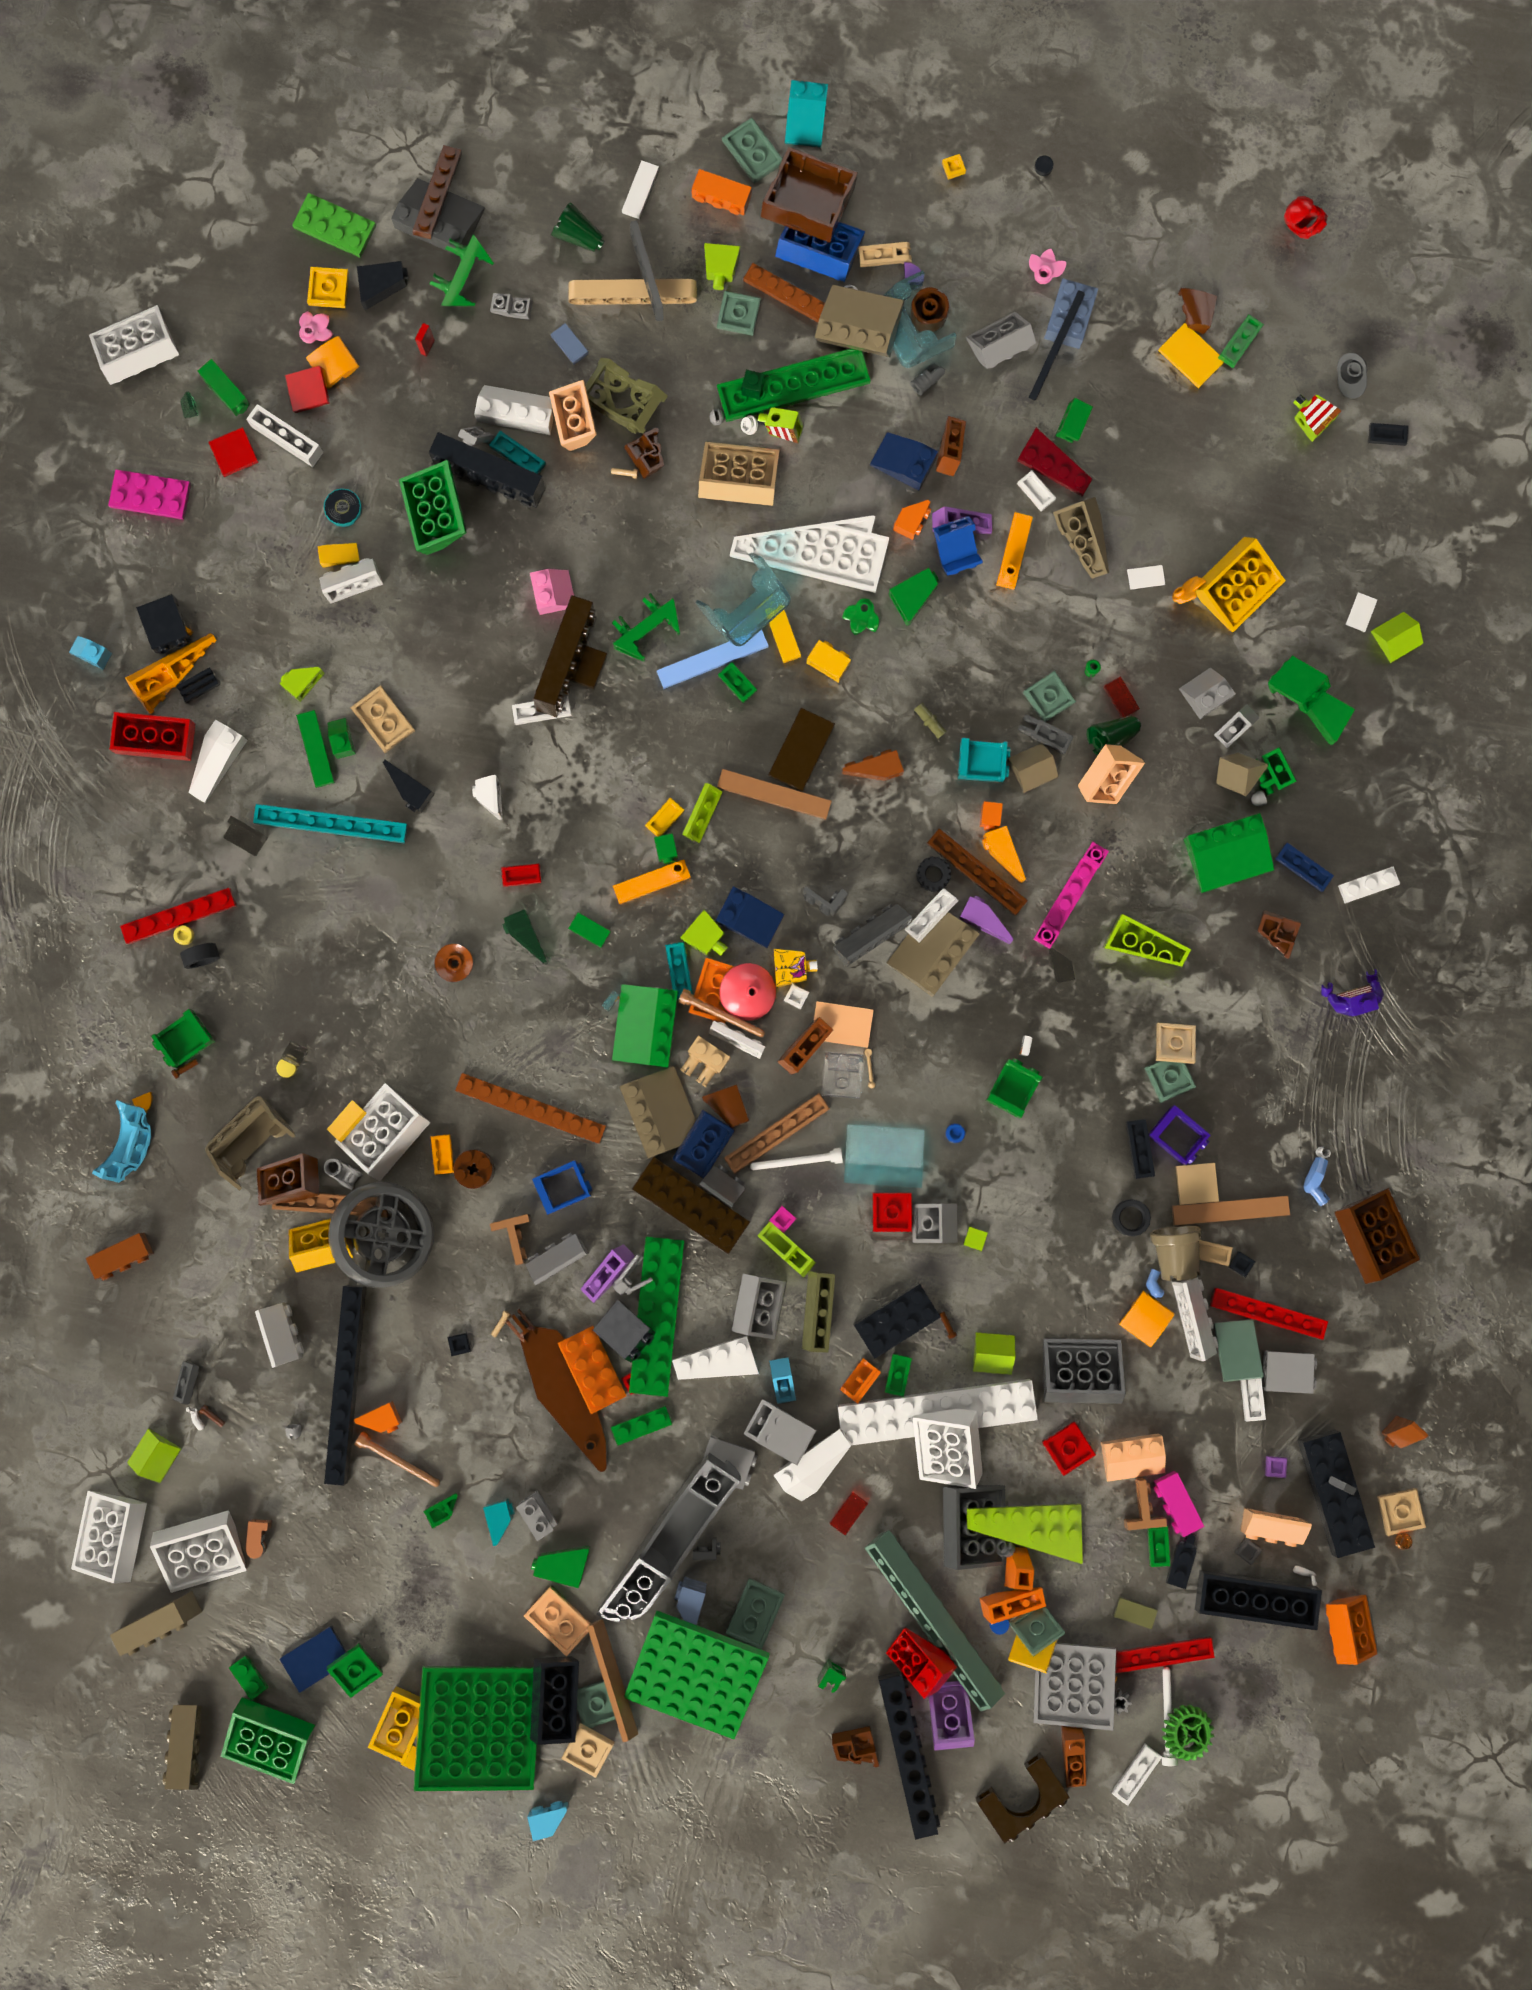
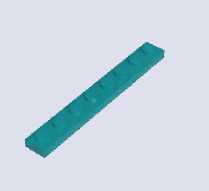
(330, 823)

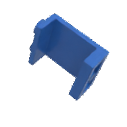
(957, 545)

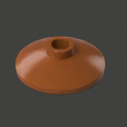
(446, 956)

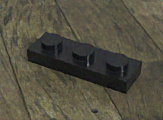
(1140, 1149)

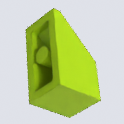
(301, 681)

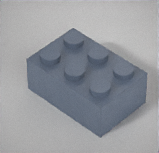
(1063, 302)

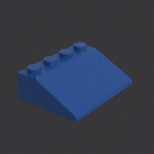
(819, 255)

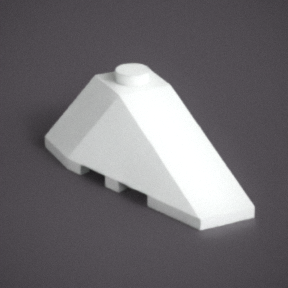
(216, 755)
(814, 1466)

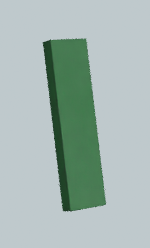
(315, 749)

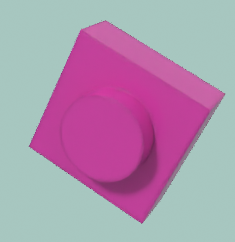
(782, 1219)

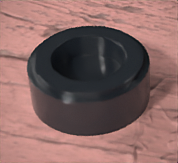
(1044, 165)

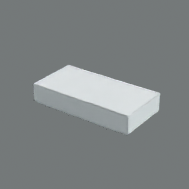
(1036, 491)

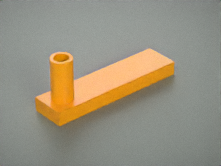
(1014, 550)
(651, 881)

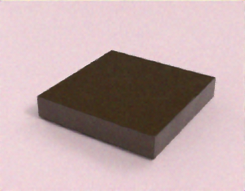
(590, 667)

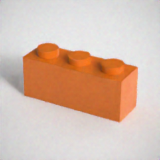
(721, 192)

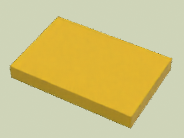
(1191, 355)

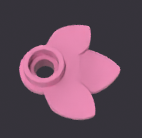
(1046, 264)
(316, 325)

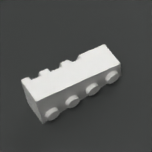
(721, 1360)

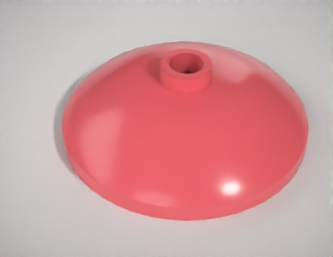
(736, 987)

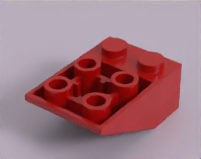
(921, 1662)

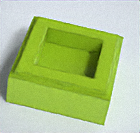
(975, 1238)

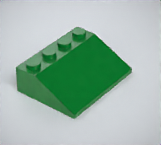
(433, 508)
(1229, 853)
(645, 1025)
(267, 1740)

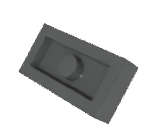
(186, 1382)

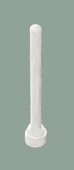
(833, 1156)
(1167, 1758)

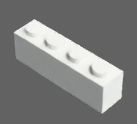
(284, 435)

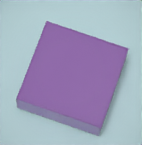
(1276, 1466)

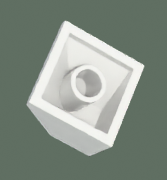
(489, 794)

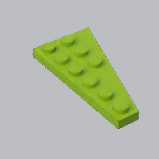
(1039, 1527)

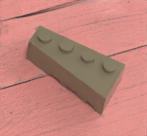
(156, 1624)
(183, 1748)

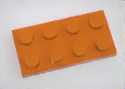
(592, 1370)

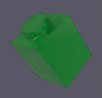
(666, 848)

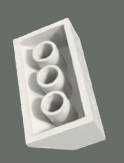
(514, 410)

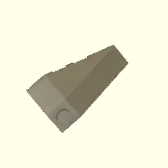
(1084, 531)

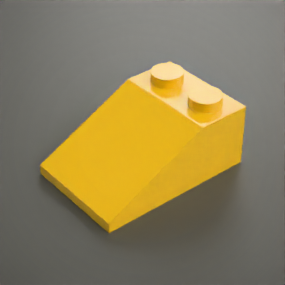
(397, 1726)

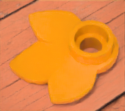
(1187, 591)

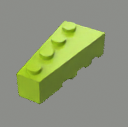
(1141, 941)

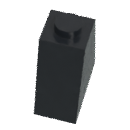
(380, 281)

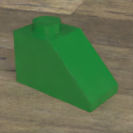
(340, 738)

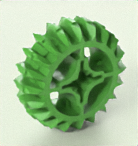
(1199, 1730)

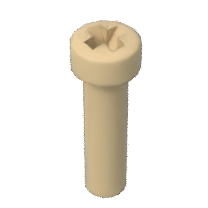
(633, 473)
(506, 1315)

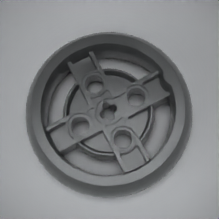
(375, 1269)

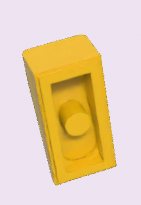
(338, 554)

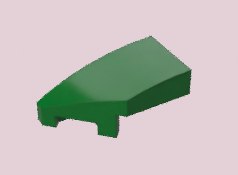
(441, 1511)

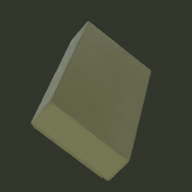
(1135, 1613)

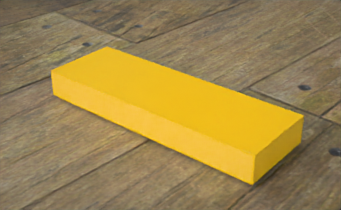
(784, 638)

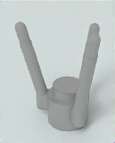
(623, 1282)

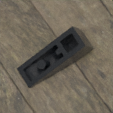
(411, 791)

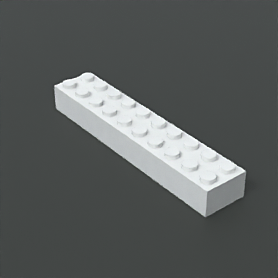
(893, 1416)

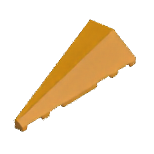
(158, 678)

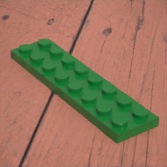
(796, 384)
(658, 1311)

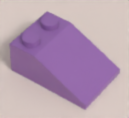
(951, 1717)

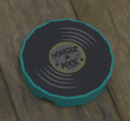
(342, 507)

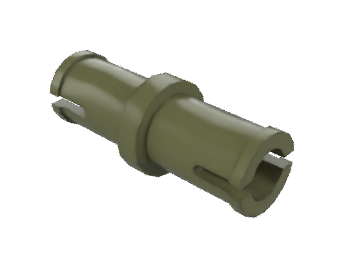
(930, 720)

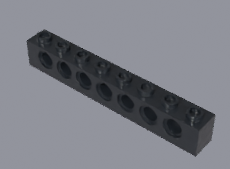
(921, 1826)

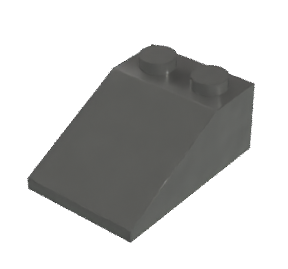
(722, 1185)

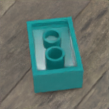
(806, 113)

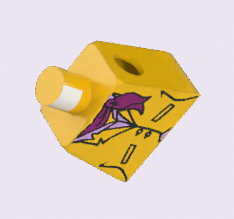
(792, 967)

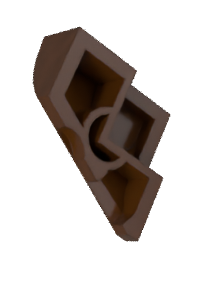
(1198, 308)
(646, 453)
(1279, 931)
(728, 1105)
(855, 1746)

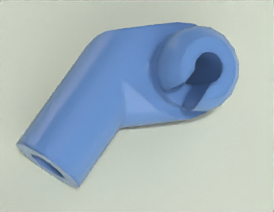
(1153, 1286)

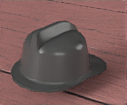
(1352, 375)

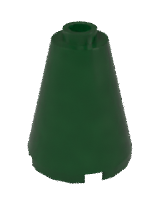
(577, 229)
(1113, 732)

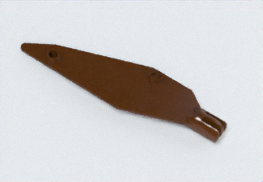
(558, 1390)

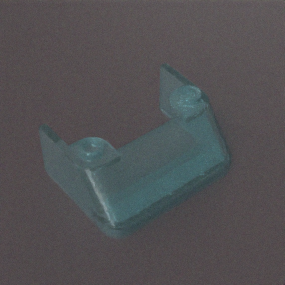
(909, 345)
(755, 611)

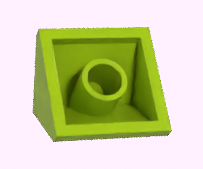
(1398, 636)
(994, 1353)
(153, 1456)

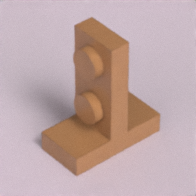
(515, 1235)
(1145, 1510)

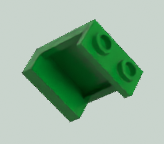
(1299, 683)
(182, 1039)
(1014, 1087)

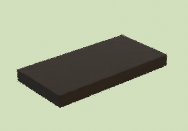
(801, 749)

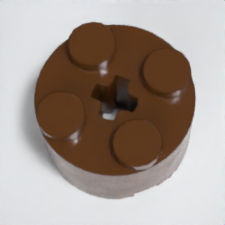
(930, 299)
(476, 1180)

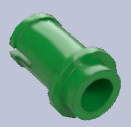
(1095, 665)

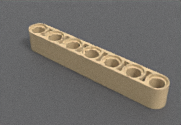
(630, 291)

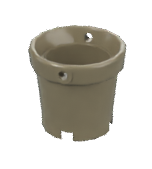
(1178, 1251)

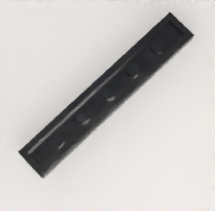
(1057, 345)

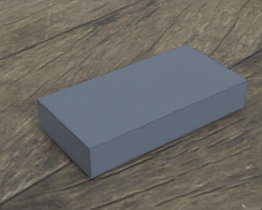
(569, 344)

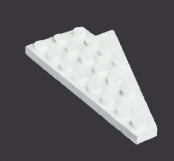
(828, 551)

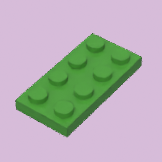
(334, 225)

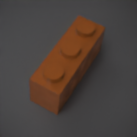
(120, 1256)

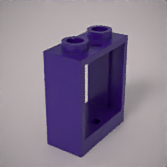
(1201, 1143)

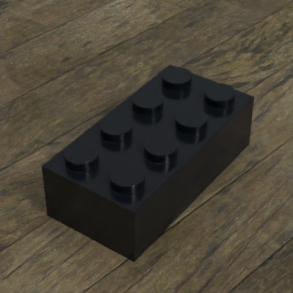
(896, 1320)
(554, 1700)

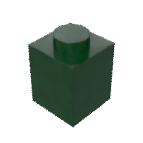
(752, 384)

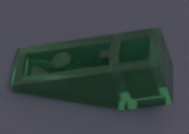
(521, 929)

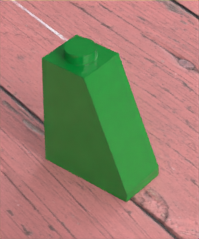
(223, 388)
(913, 594)
(1330, 717)
(562, 1566)

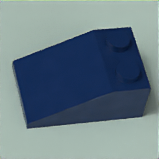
(904, 459)
(749, 917)

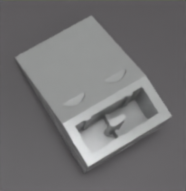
(779, 1432)

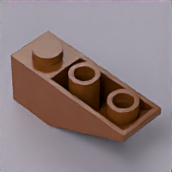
(878, 768)
(1073, 1756)

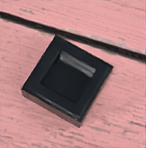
(1241, 1264)
(459, 1344)

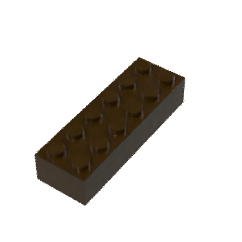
(564, 656)
(691, 1205)

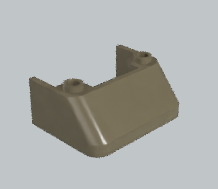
(243, 1136)

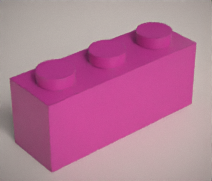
(1177, 1504)

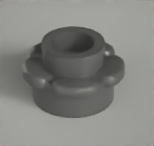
(1005, 1548)

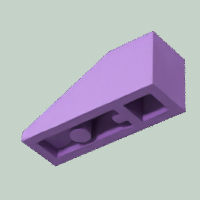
(982, 521)
(982, 917)
(607, 1272)

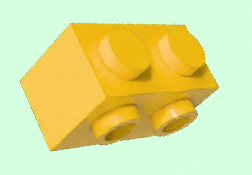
(829, 660)

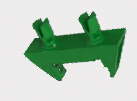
(467, 256)
(630, 635)

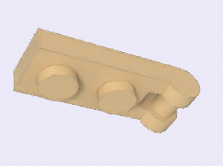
(884, 254)

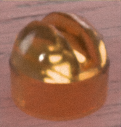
(1406, 1543)

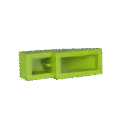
(786, 1249)

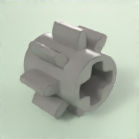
(1123, 1707)

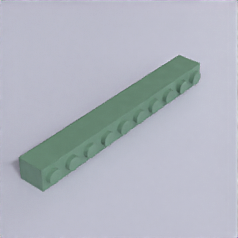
(935, 1620)

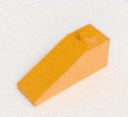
(1003, 851)

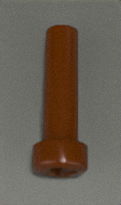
(176, 1073)
(951, 1334)
(204, 1410)

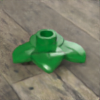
(861, 619)

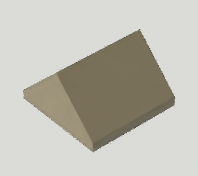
(1033, 767)
(1239, 772)

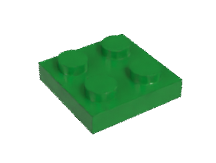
(354, 1670)

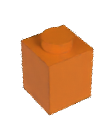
(991, 815)

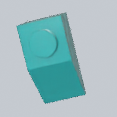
(498, 1518)

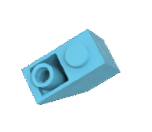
(545, 1821)

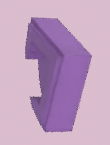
(910, 269)

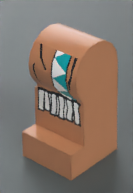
(255, 1537)

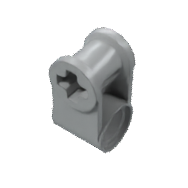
(343, 1174)

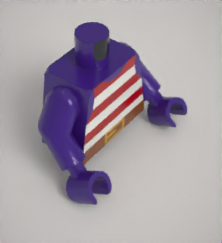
(1356, 1000)

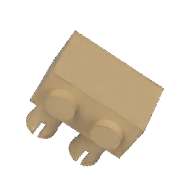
(705, 1053)

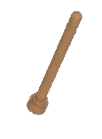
(687, 998)
(365, 1441)

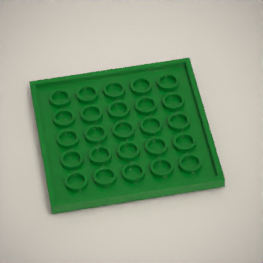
(696, 1675)
(475, 1729)

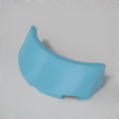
(131, 1144)

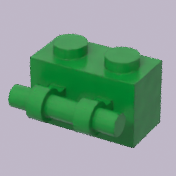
(1279, 769)

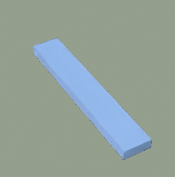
(709, 660)

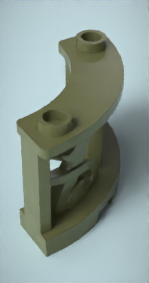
(650, 396)

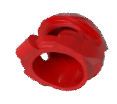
(1301, 213)

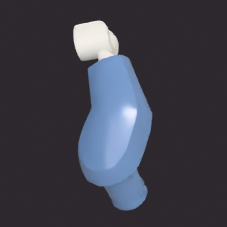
(1316, 1175)

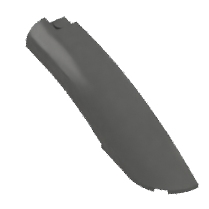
(670, 1540)

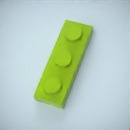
(702, 813)

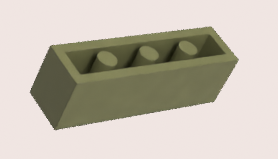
(818, 1311)

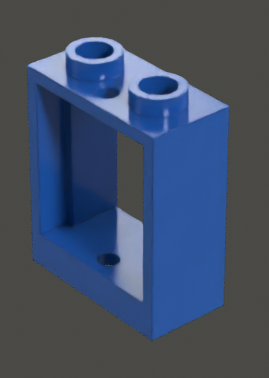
(544, 1195)

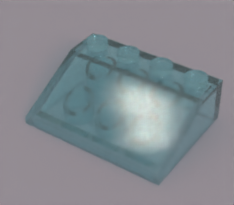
(884, 1156)

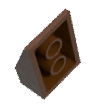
(288, 1180)

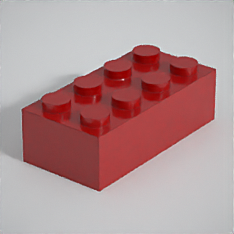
(152, 736)

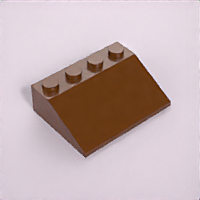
(1377, 1236)

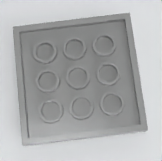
(1077, 1688)

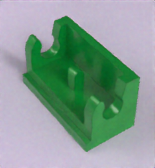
(1074, 420)
(831, 1673)

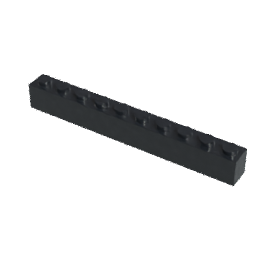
(345, 1385)

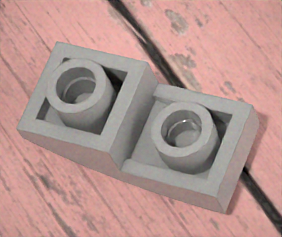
(511, 307)

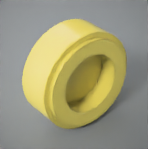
(183, 935)
(286, 1069)

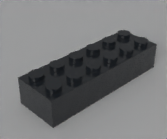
(488, 470)
(1339, 1511)
(1258, 1600)

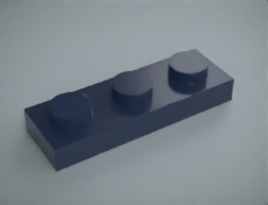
(1304, 867)

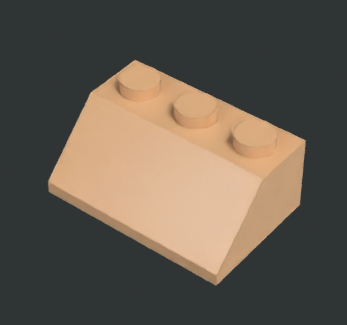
(573, 415)
(1110, 775)
(1134, 1457)
(1274, 1527)

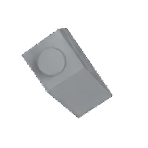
(1236, 726)

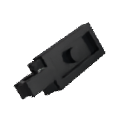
(1182, 1562)

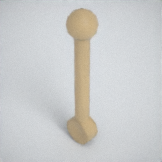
(868, 1052)

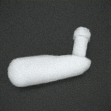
(195, 1418)
(1305, 1572)

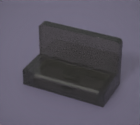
(244, 836)

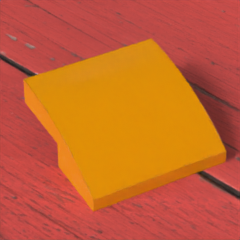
(334, 360)
(1147, 1318)

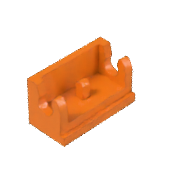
(860, 1380)

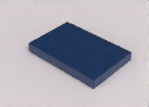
(703, 1144)
(310, 1660)

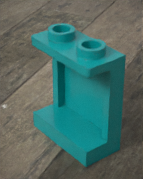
(983, 760)

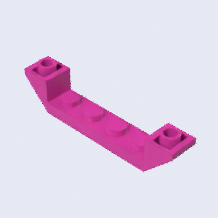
(1070, 895)

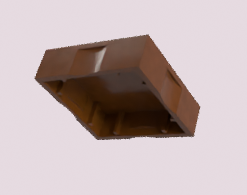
(809, 194)

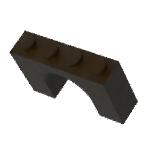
(1011, 1823)

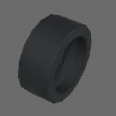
(199, 955)
(1145, 1213)

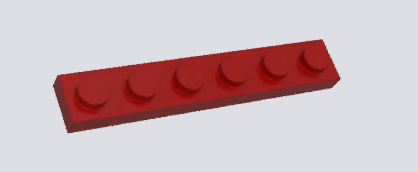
(178, 916)
(1268, 1313)
(1164, 1654)

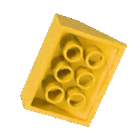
(1240, 583)

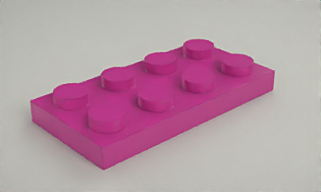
(149, 494)

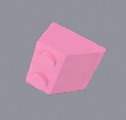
(551, 589)

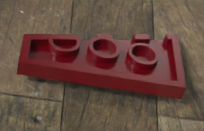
(1050, 461)

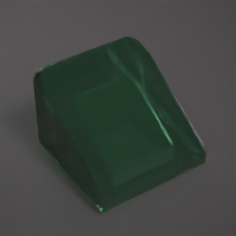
(188, 405)

